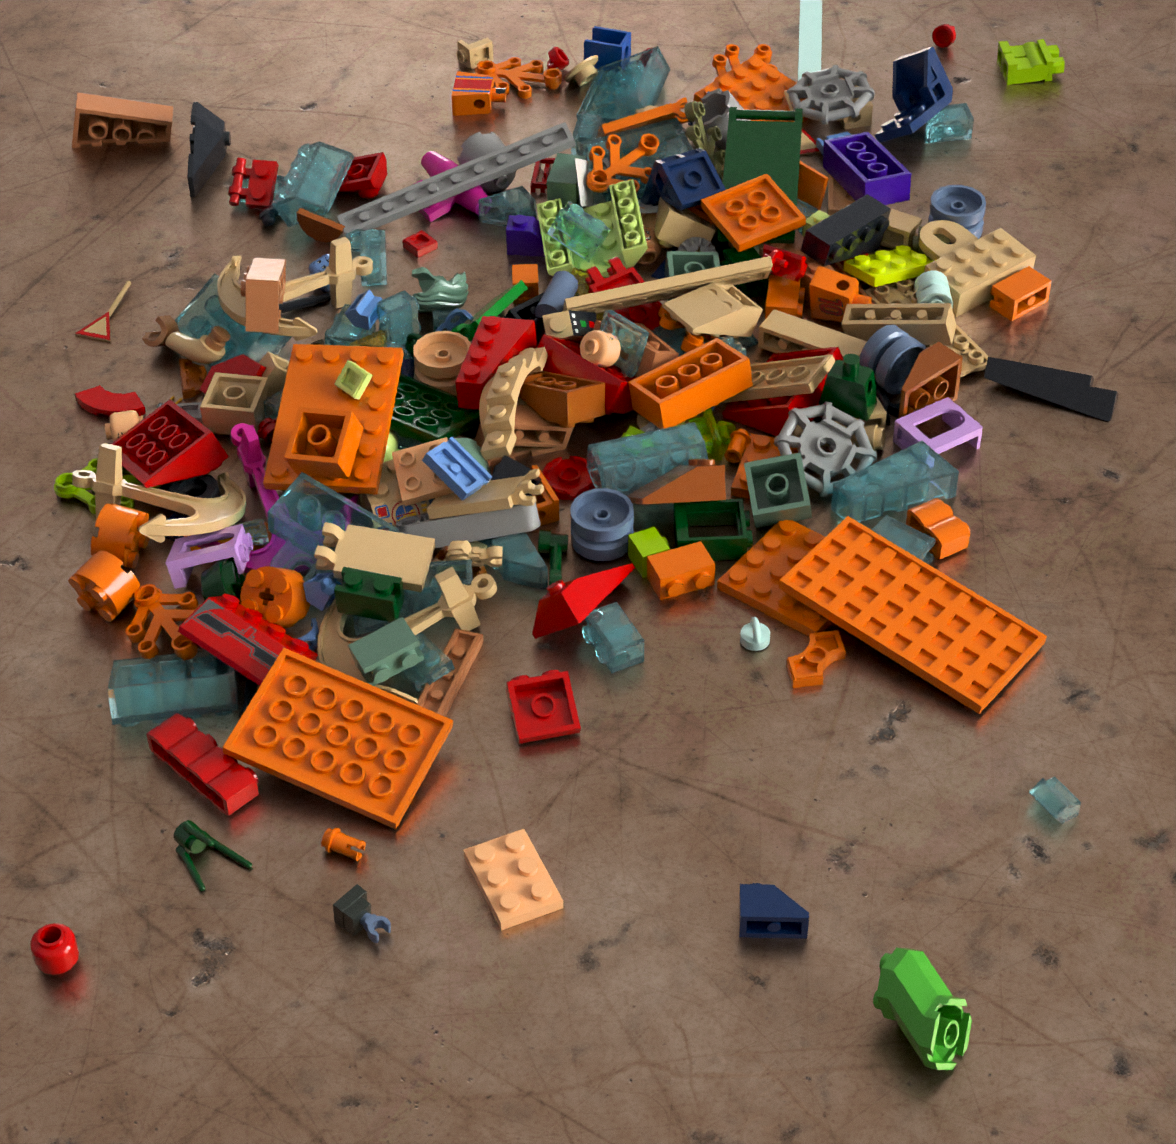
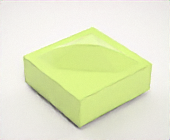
(353, 380)

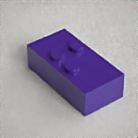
(866, 168)

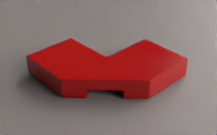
(238, 365)

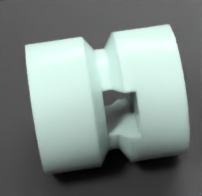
(932, 288)

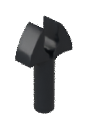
(892, 409)

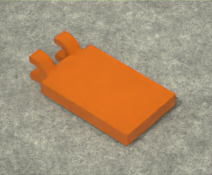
(647, 117)

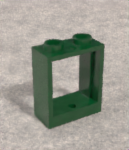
(714, 514)

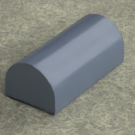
(561, 286)

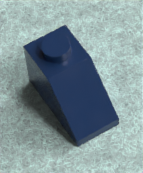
(770, 913)

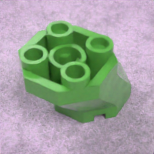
(922, 1007)

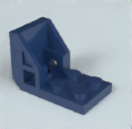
(918, 91)
(682, 180)

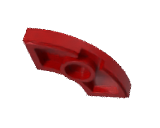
(99, 400)

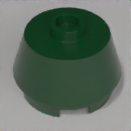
(222, 579)

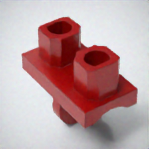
(786, 263)

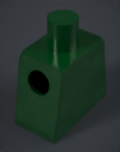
(850, 388)

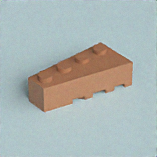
(119, 121)

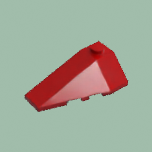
(574, 600)

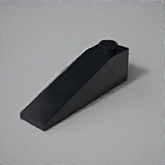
(207, 146)

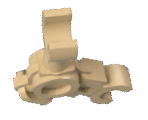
(463, 551)

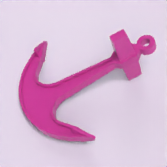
(253, 466)

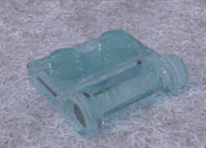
(631, 339)

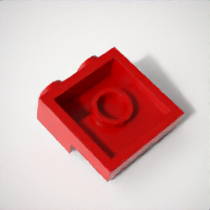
(542, 706)

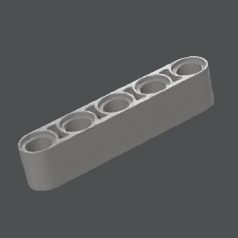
(472, 526)

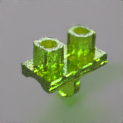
(713, 433)

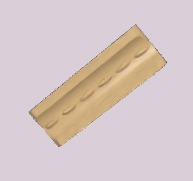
(904, 293)

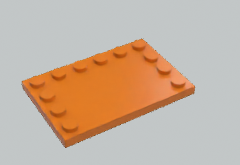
(311, 385)
(338, 737)

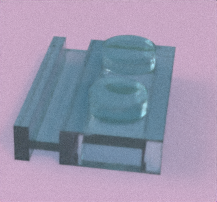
(429, 670)

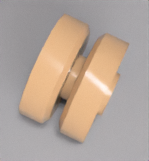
(440, 358)

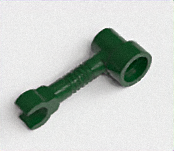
(555, 545)

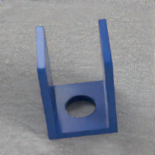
(608, 45)

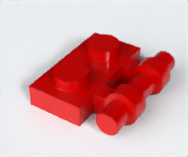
(261, 184)

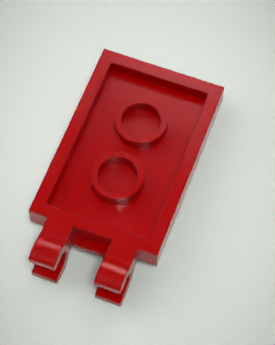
(620, 277)

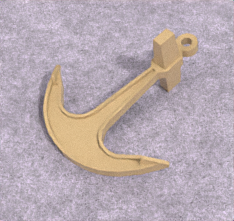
(338, 275)
(205, 513)
(456, 602)

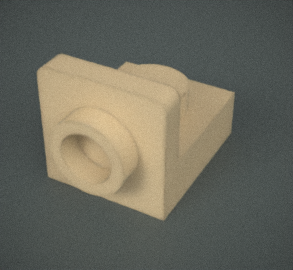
(475, 52)

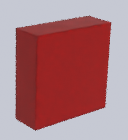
(420, 244)

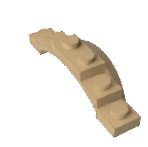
(500, 400)

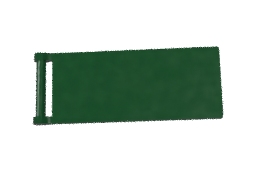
(762, 149)

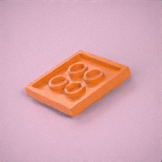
(753, 212)

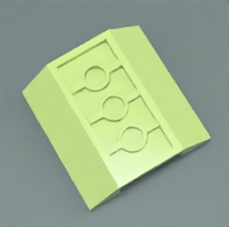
(624, 241)

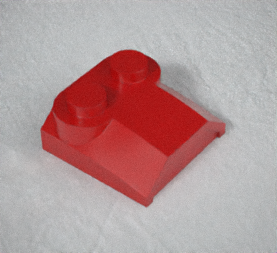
(365, 175)

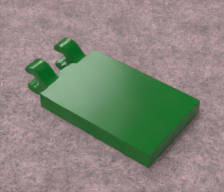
(493, 308)

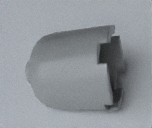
(717, 113)
(480, 145)

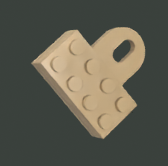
(971, 262)

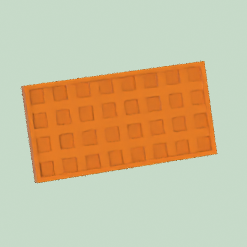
(913, 613)

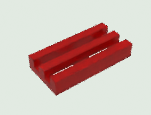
(534, 182)

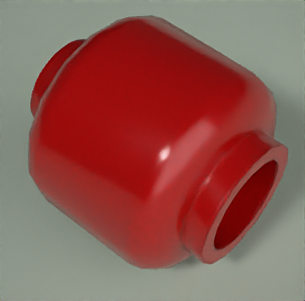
(54, 948)

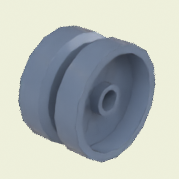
(959, 205)
(891, 357)
(601, 524)

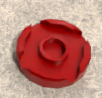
(568, 477)

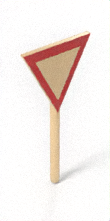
(808, 144)
(100, 327)

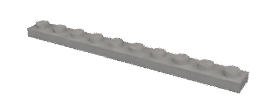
(458, 179)

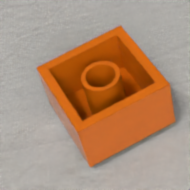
(323, 442)

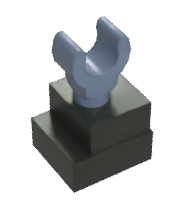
(354, 913)

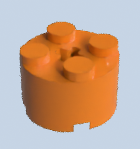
(120, 533)
(104, 585)
(276, 595)

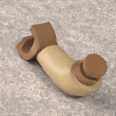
(202, 350)

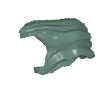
(438, 292)

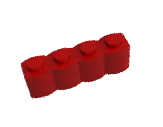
(203, 763)

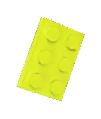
(887, 266)

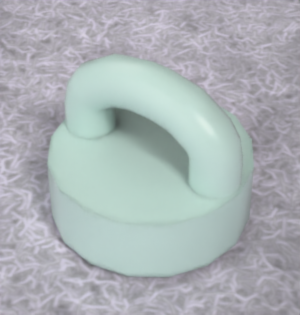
(755, 635)

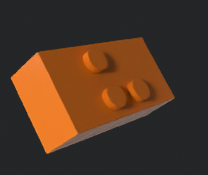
(690, 384)

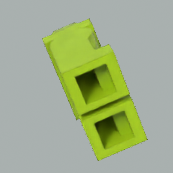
(1029, 62)

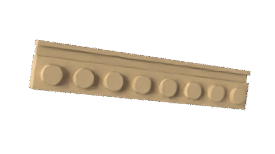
(669, 287)

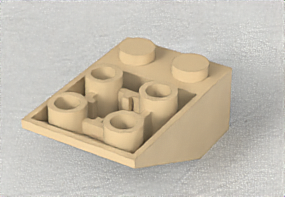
(715, 311)

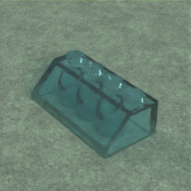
(312, 181)
(641, 458)

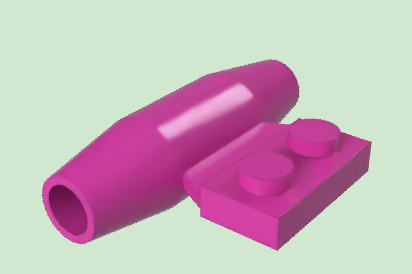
(435, 164)

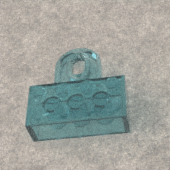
(301, 516)

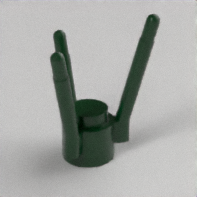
(194, 840)

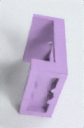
(963, 427)
(182, 559)

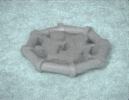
(841, 94)
(827, 431)

